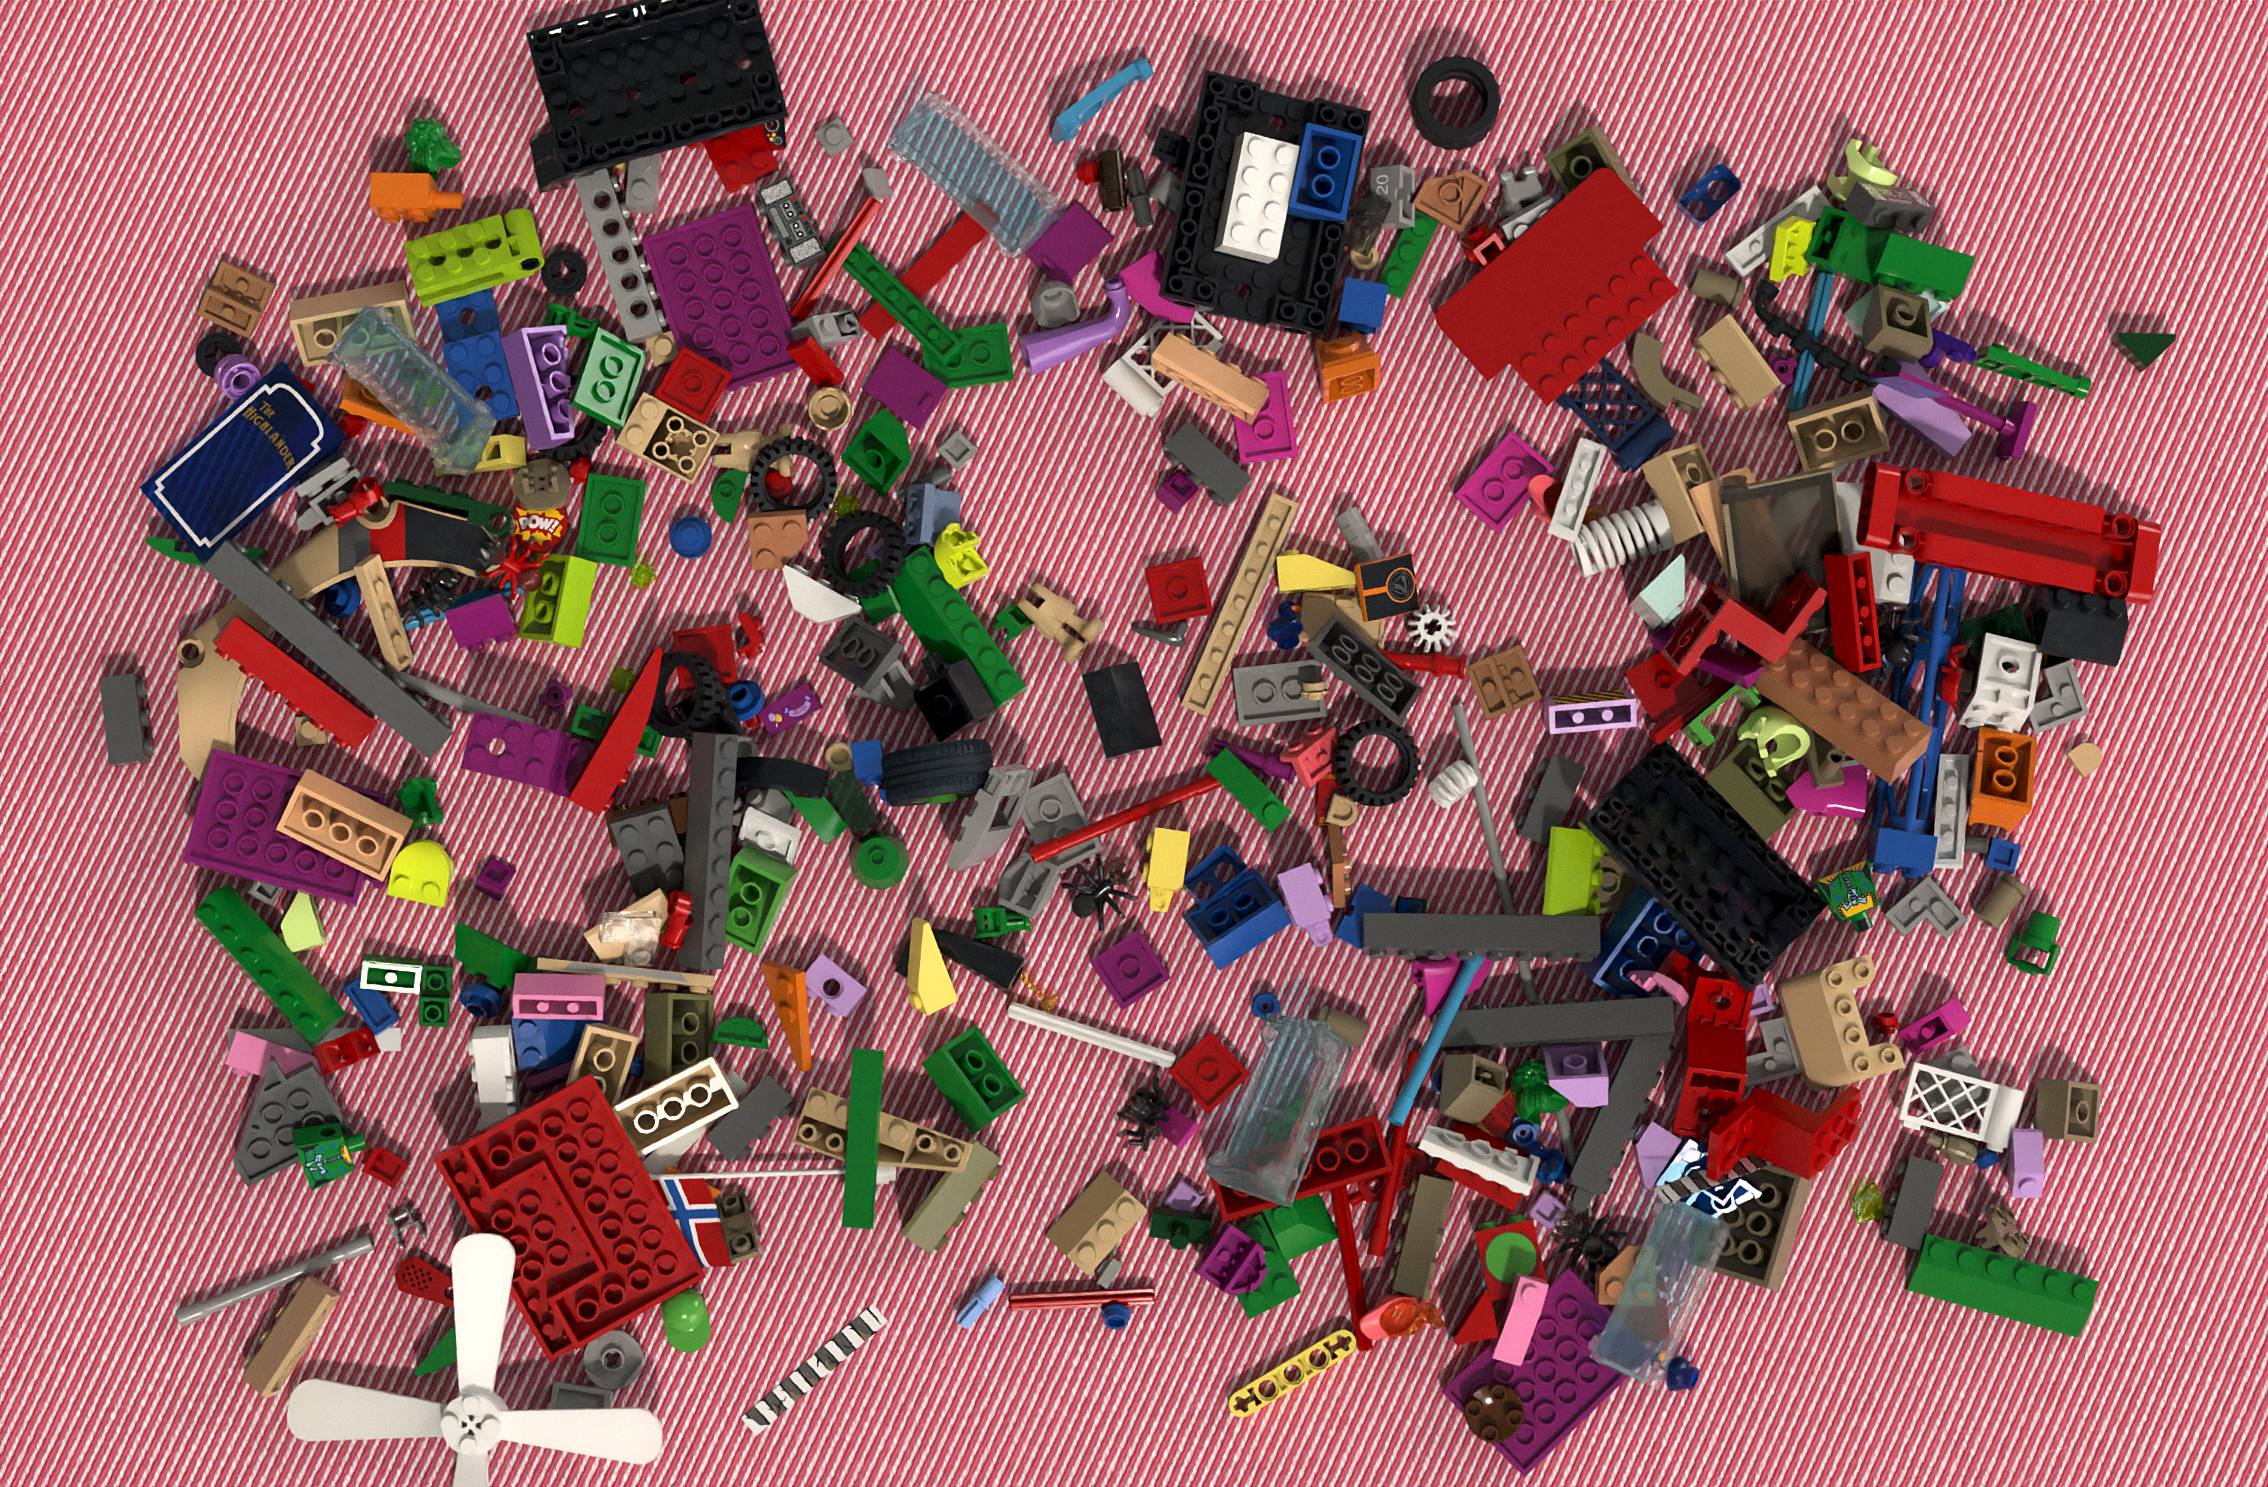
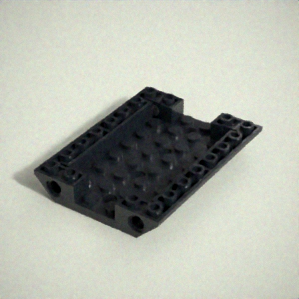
(650, 51)
(1299, 286)
(1711, 857)

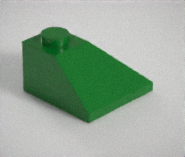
(879, 452)
(1300, 1226)

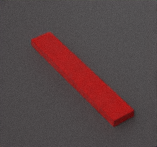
(928, 271)

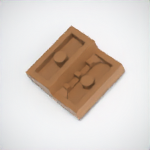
(236, 299)
(1504, 682)

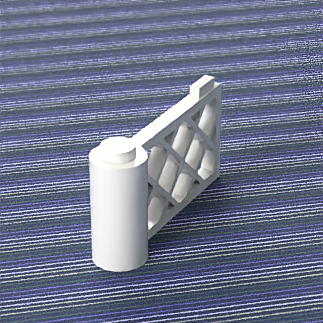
(1135, 384)
(1997, 1118)

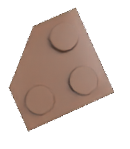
(1451, 198)
(776, 537)
(1338, 866)
(1613, 1276)

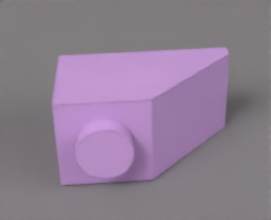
(1653, 1151)
(2026, 1163)

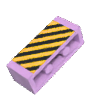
(1589, 711)

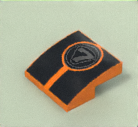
(1387, 587)

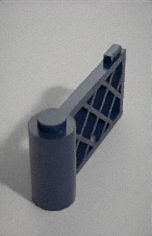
(1638, 442)

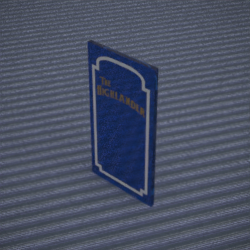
(243, 462)

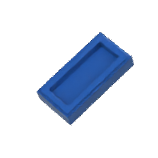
(372, 1006)

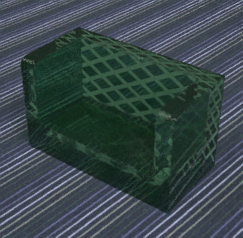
(852, 802)

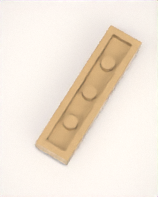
(383, 613)

